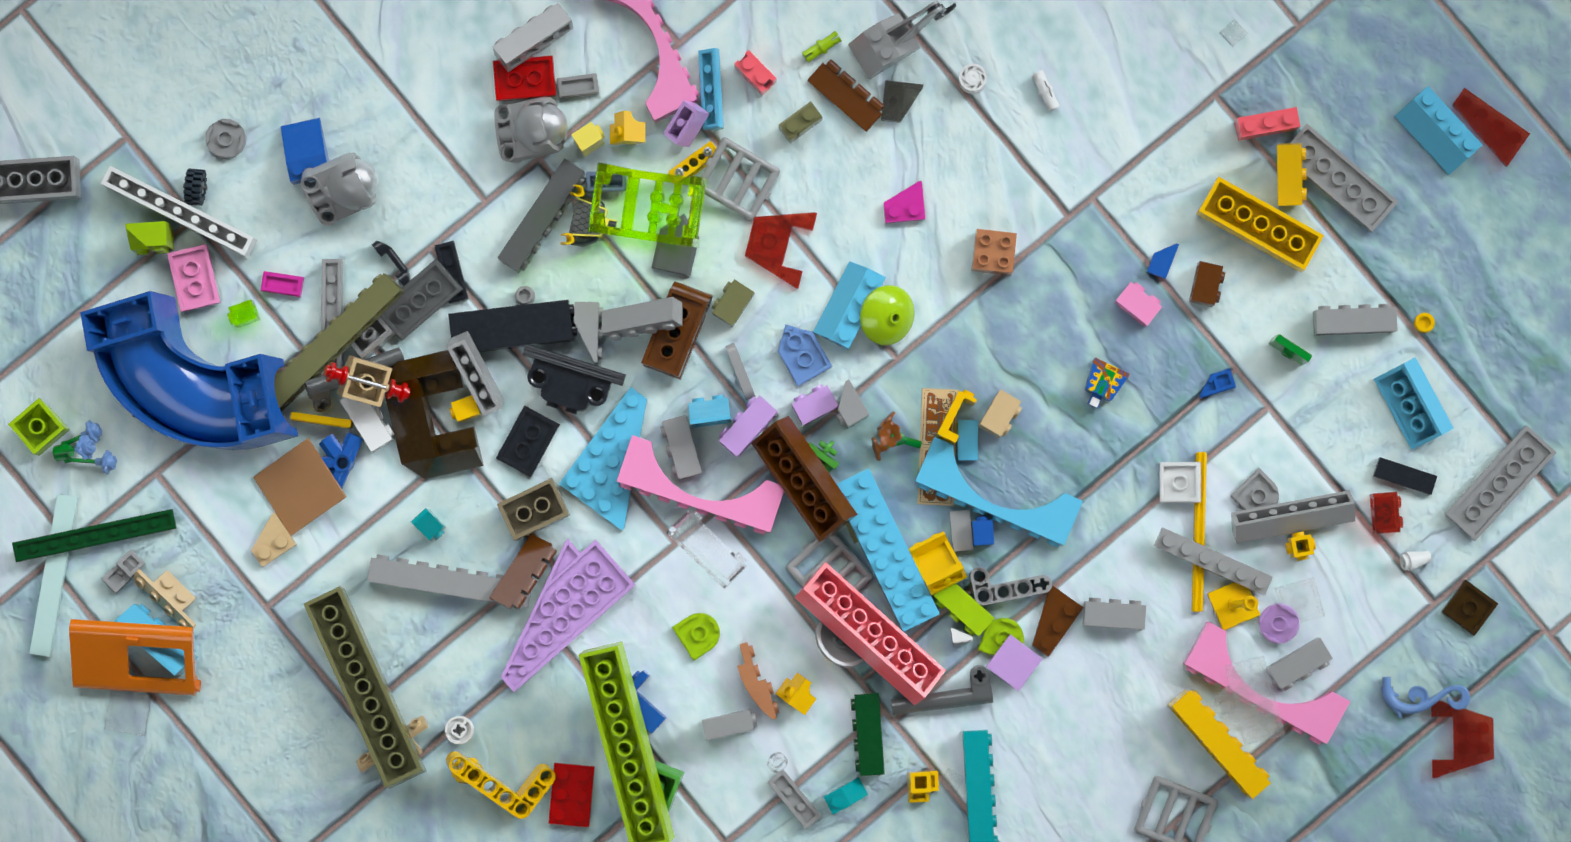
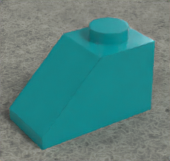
(429, 525)
(845, 795)

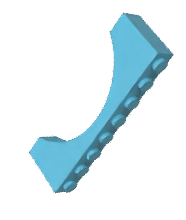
(1048, 521)

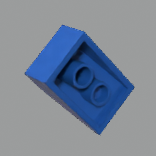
(303, 147)

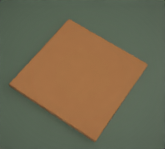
(299, 486)

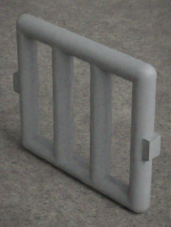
(757, 163)
(840, 548)
(1175, 789)

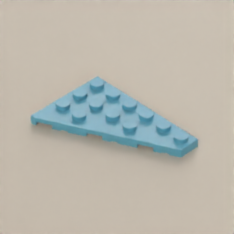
(598, 466)

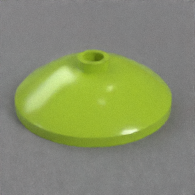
(878, 312)

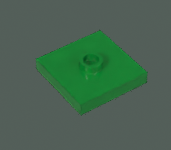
(1290, 349)

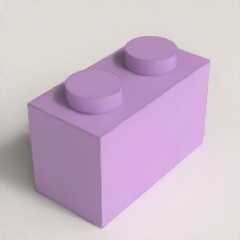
(686, 123)
(814, 405)

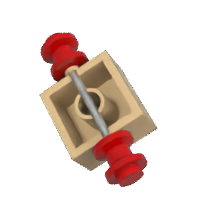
(365, 381)

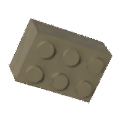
(533, 509)

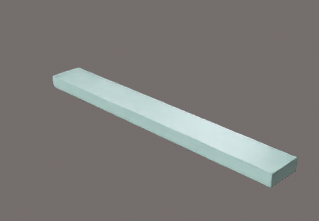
(53, 580)

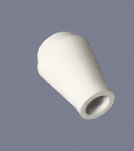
(1413, 560)

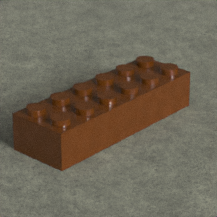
(804, 478)

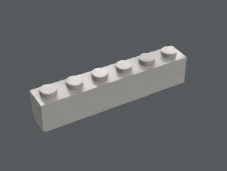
(1293, 516)

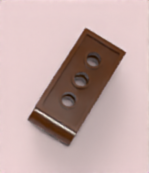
(696, 305)

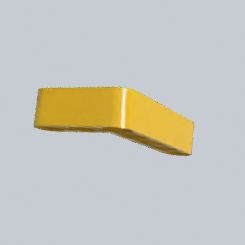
(498, 788)

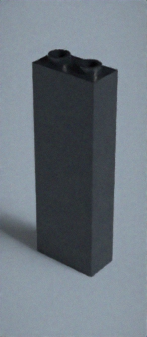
(516, 325)

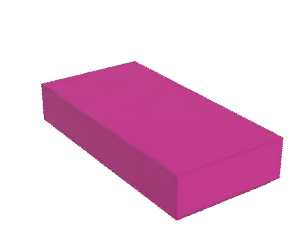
(282, 284)

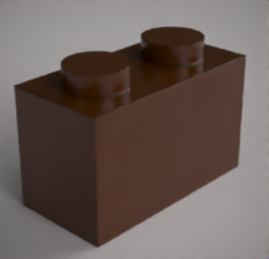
(1206, 284)

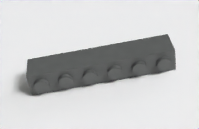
(541, 216)

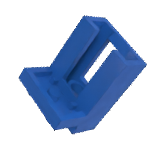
(651, 715)

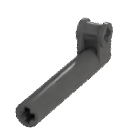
(319, 389)
(978, 694)

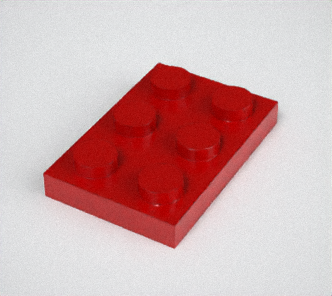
(528, 80)
(571, 795)

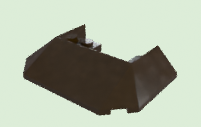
(412, 422)

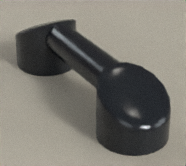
(382, 249)

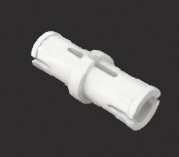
(1045, 90)

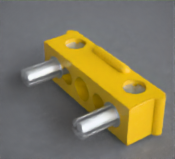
(707, 150)

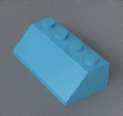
(1438, 130)
(842, 314)
(1413, 403)
(170, 658)

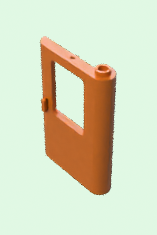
(102, 657)

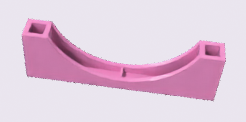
(672, 81)
(643, 472)
(1313, 717)

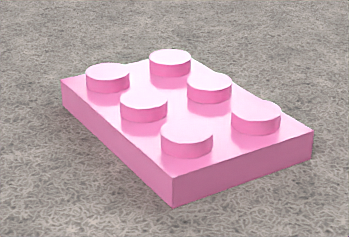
(194, 278)

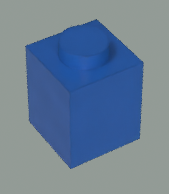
(982, 531)

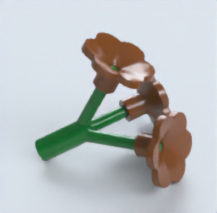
(891, 437)

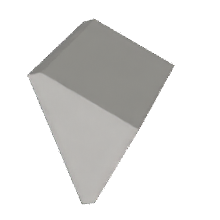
(373, 339)

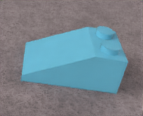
(709, 412)

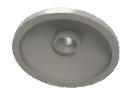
(837, 654)

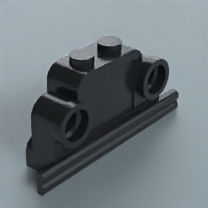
(569, 380)

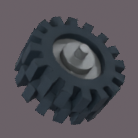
(195, 186)

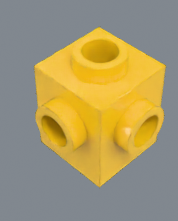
(1307, 543)

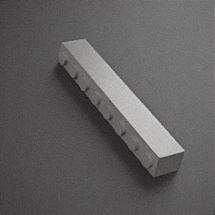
(434, 580)

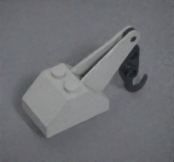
(892, 40)

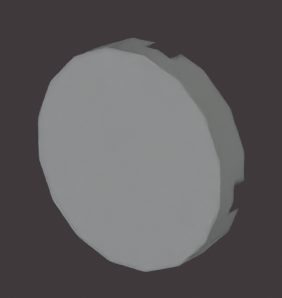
(225, 138)

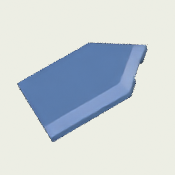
(802, 354)

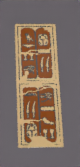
(933, 411)

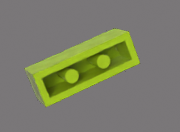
(964, 609)

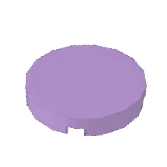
(1279, 623)

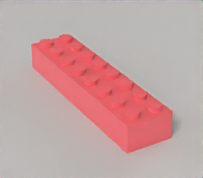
(870, 633)

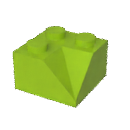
(150, 237)
(39, 427)

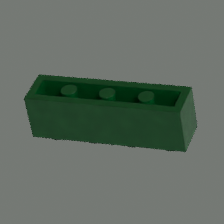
(868, 734)

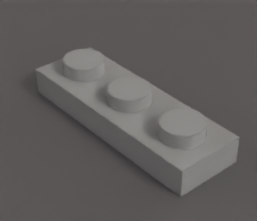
(794, 799)

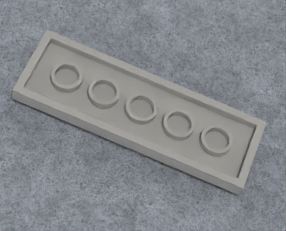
(1344, 180)
(1500, 483)

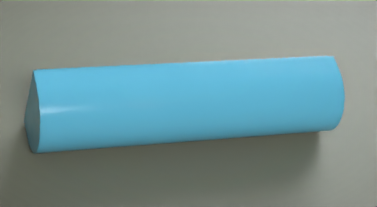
(711, 88)

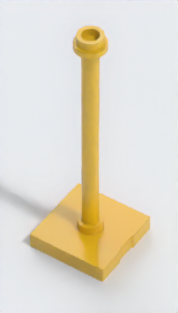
(1233, 605)

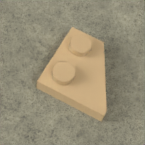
(272, 541)

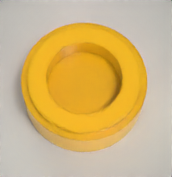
(1424, 322)

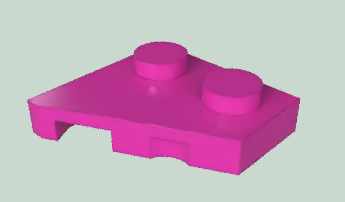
(906, 205)

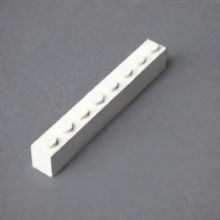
(179, 211)

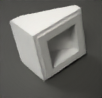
(959, 637)

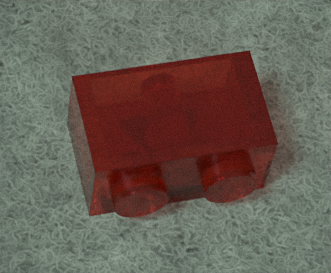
(1385, 512)

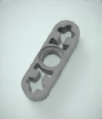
(740, 371)

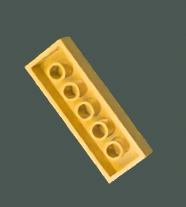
(1260, 224)
(1219, 744)

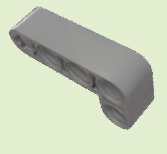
(1013, 593)

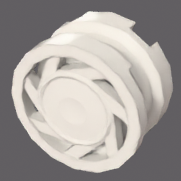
(972, 78)
(459, 730)

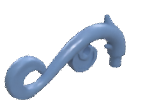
(1426, 702)

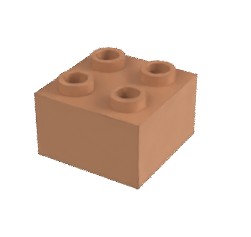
(994, 252)

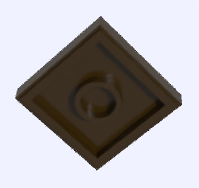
(1469, 607)

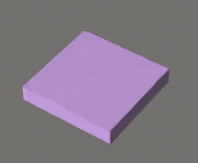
(1014, 662)

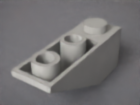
(587, 322)

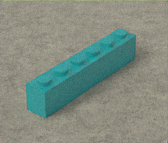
(978, 786)

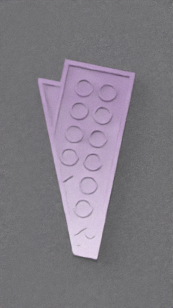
(572, 599)

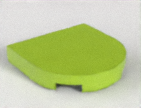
(997, 633)
(698, 634)

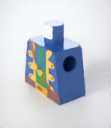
(1103, 382)

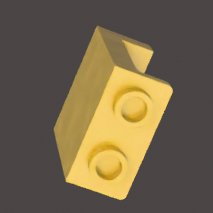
(943, 432)
(937, 563)

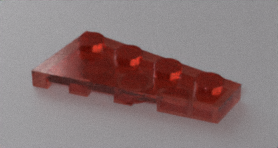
(1491, 126)

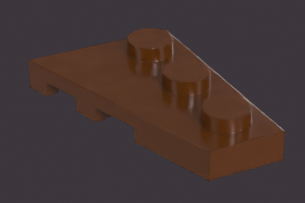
(1056, 618)

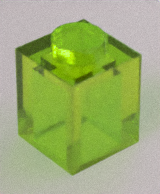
(243, 313)

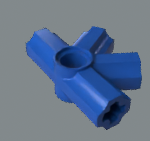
(336, 451)

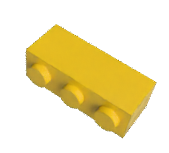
(1291, 174)

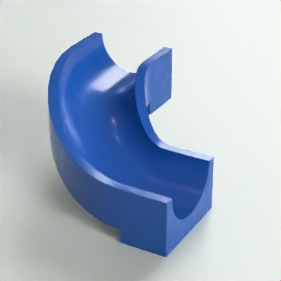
(175, 390)

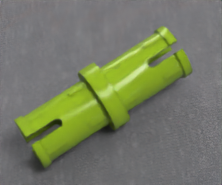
(821, 46)

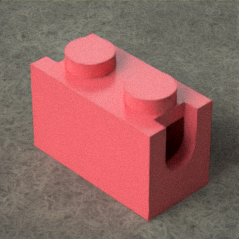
(755, 73)

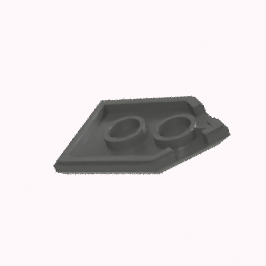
(674, 257)

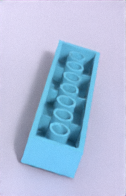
(887, 552)

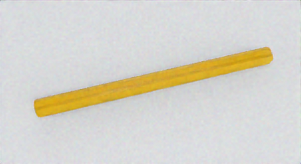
(1199, 536)

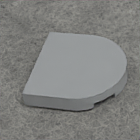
(1256, 491)

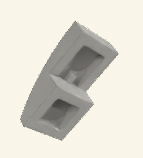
(123, 571)

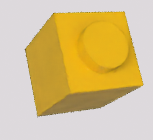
(464, 409)

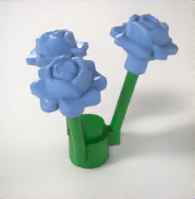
(85, 448)

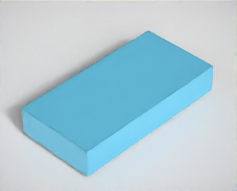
(967, 440)

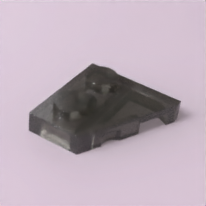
(898, 99)

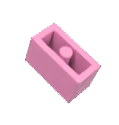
(1138, 303)

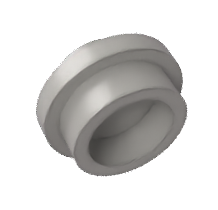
(525, 295)

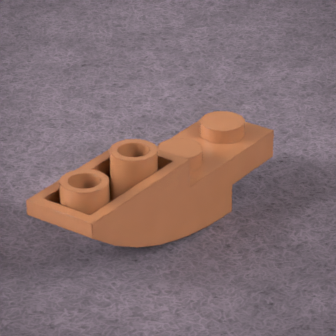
(758, 690)

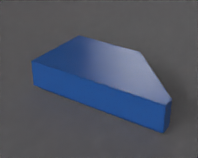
(1162, 261)
(1218, 383)

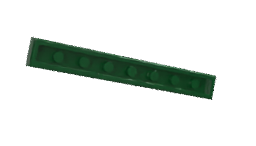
(94, 535)

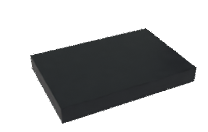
(527, 441)

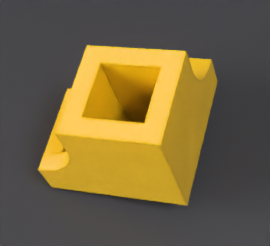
(626, 129)
(797, 693)
(921, 784)

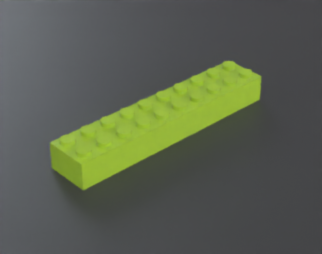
(626, 743)

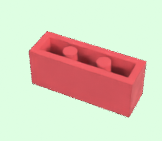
(1267, 123)

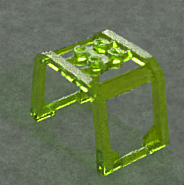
(690, 232)

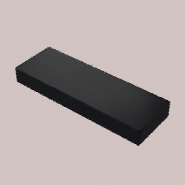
(448, 257)
(1405, 476)

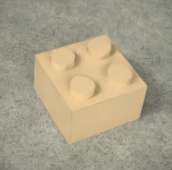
(999, 414)

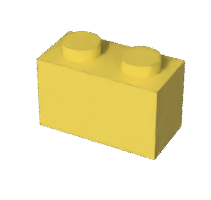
(588, 138)

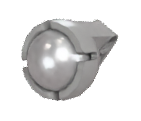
(530, 130)
(340, 187)

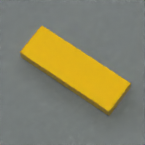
(322, 420)

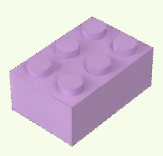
(747, 426)

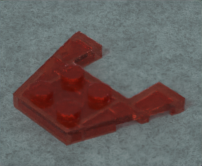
(770, 241)
(1471, 739)

